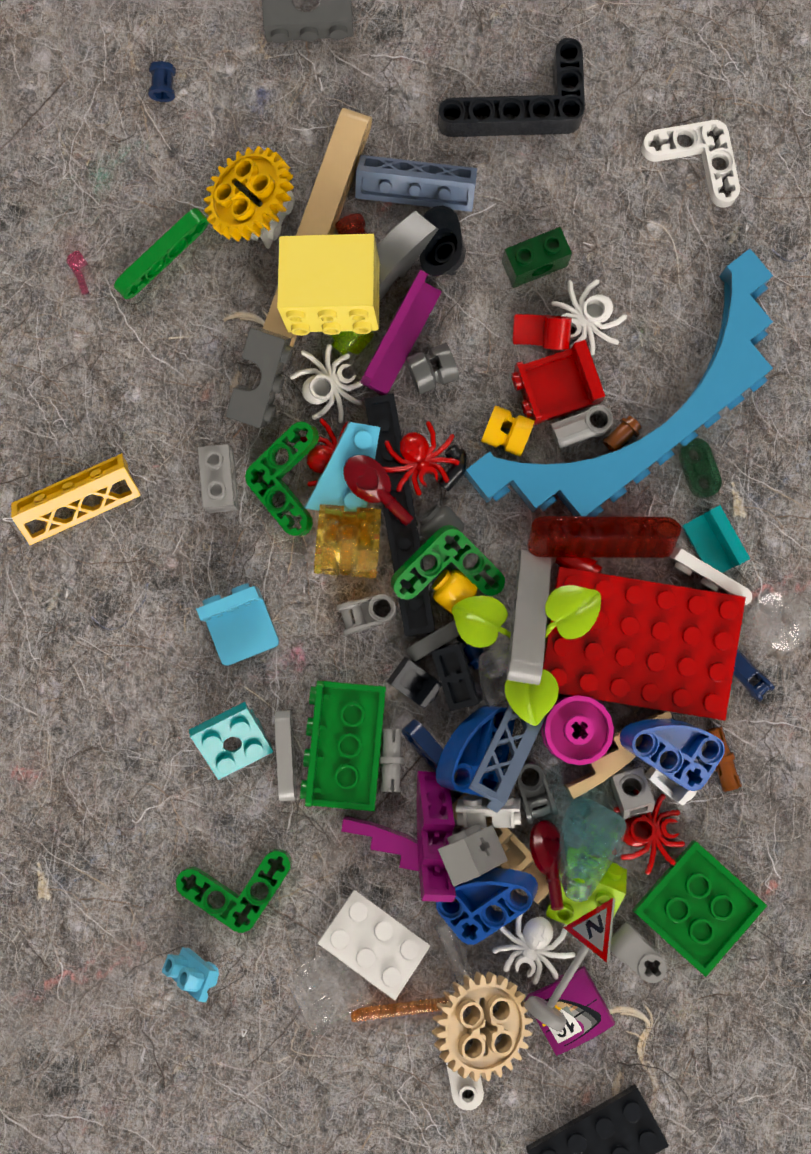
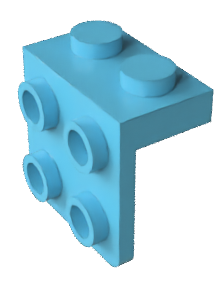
(239, 624)

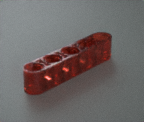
(603, 537)

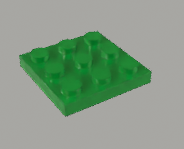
(699, 908)

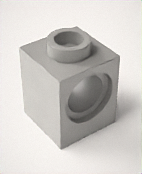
(632, 805)

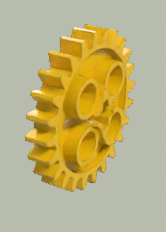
(265, 177)

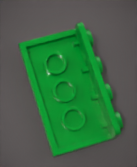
(343, 745)

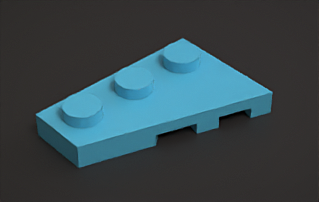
(331, 486)

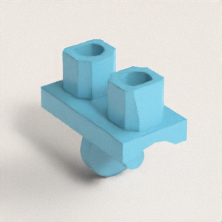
(191, 973)

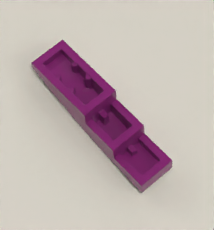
(434, 826)
(385, 840)

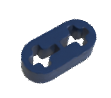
(423, 743)

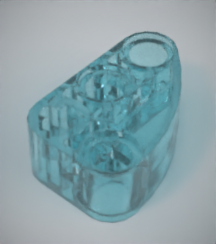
(579, 838)

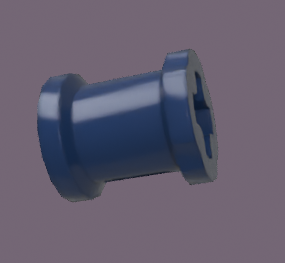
(161, 82)

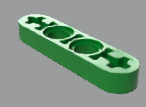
(161, 253)

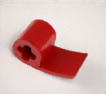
(542, 330)

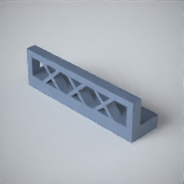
(415, 183)
(514, 765)

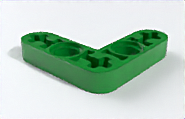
(275, 473)
(444, 554)
(233, 901)

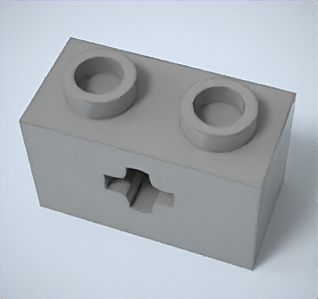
(472, 853)

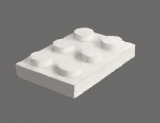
(374, 945)

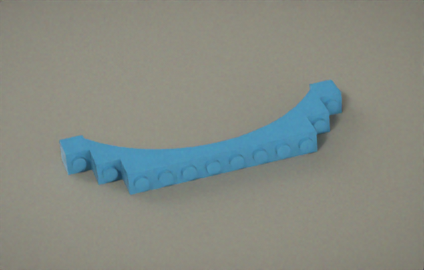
(731, 371)

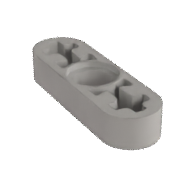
(285, 755)

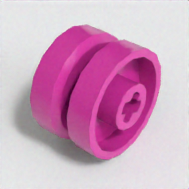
(594, 734)

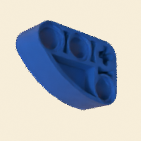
(467, 748)
(683, 750)
(475, 902)

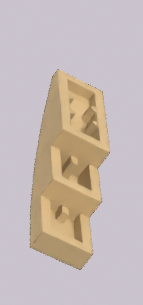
(609, 764)
(517, 853)

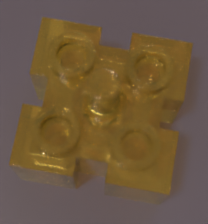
(347, 541)

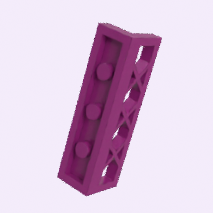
(401, 335)

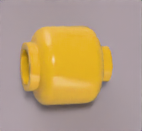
(451, 588)

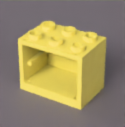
(329, 283)

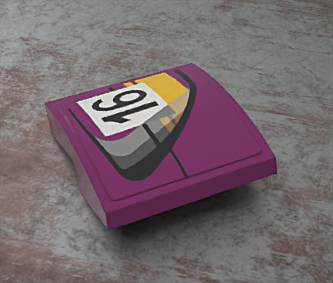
(583, 1009)

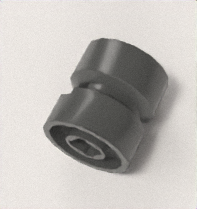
(422, 371)

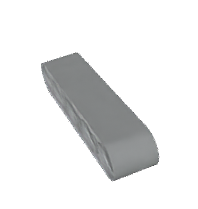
(529, 619)

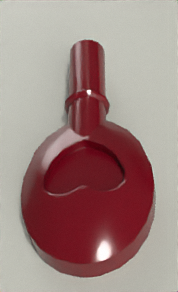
(371, 483)
(544, 848)

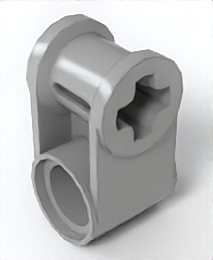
(364, 613)
(634, 951)

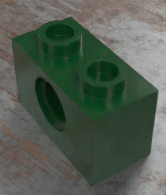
(536, 257)

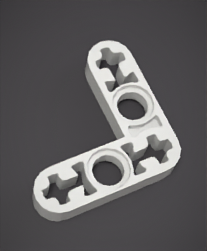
(700, 145)

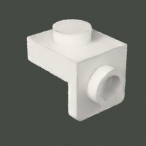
(669, 787)

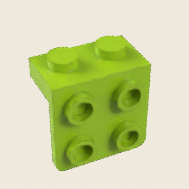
(611, 886)

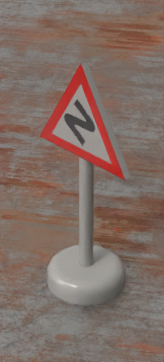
(595, 933)

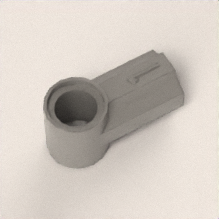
(579, 428)

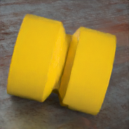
(519, 432)

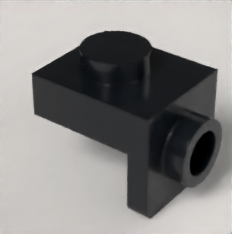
(415, 683)

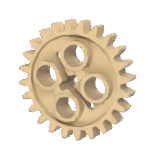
(457, 1031)

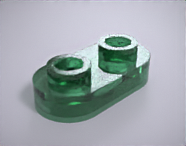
(702, 468)

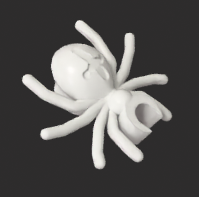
(590, 315)
(327, 383)
(533, 946)

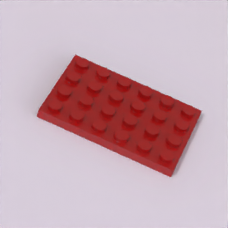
(650, 646)

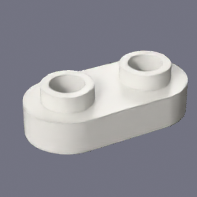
(459, 1085)

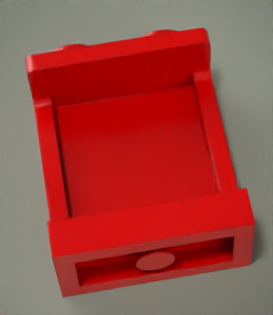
(558, 384)

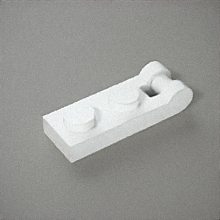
(711, 577)

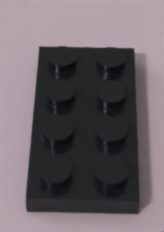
(612, 1127)

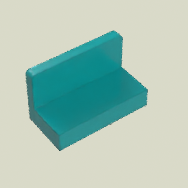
(716, 540)

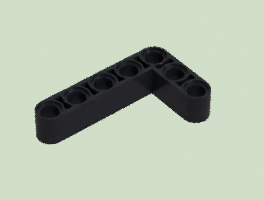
(524, 107)

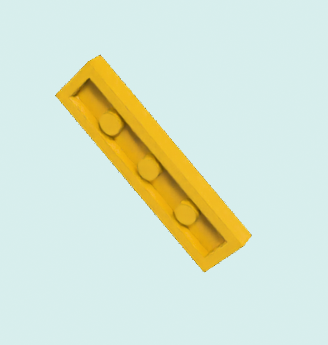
(70, 490)

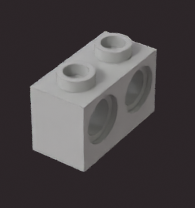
(218, 478)

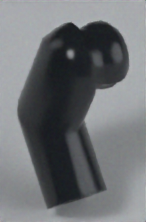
(455, 472)

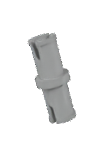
(391, 760)

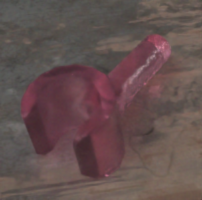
(76, 262)

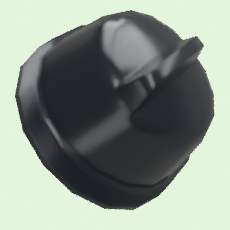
(446, 249)

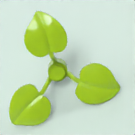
(570, 609)

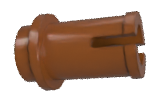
(622, 434)

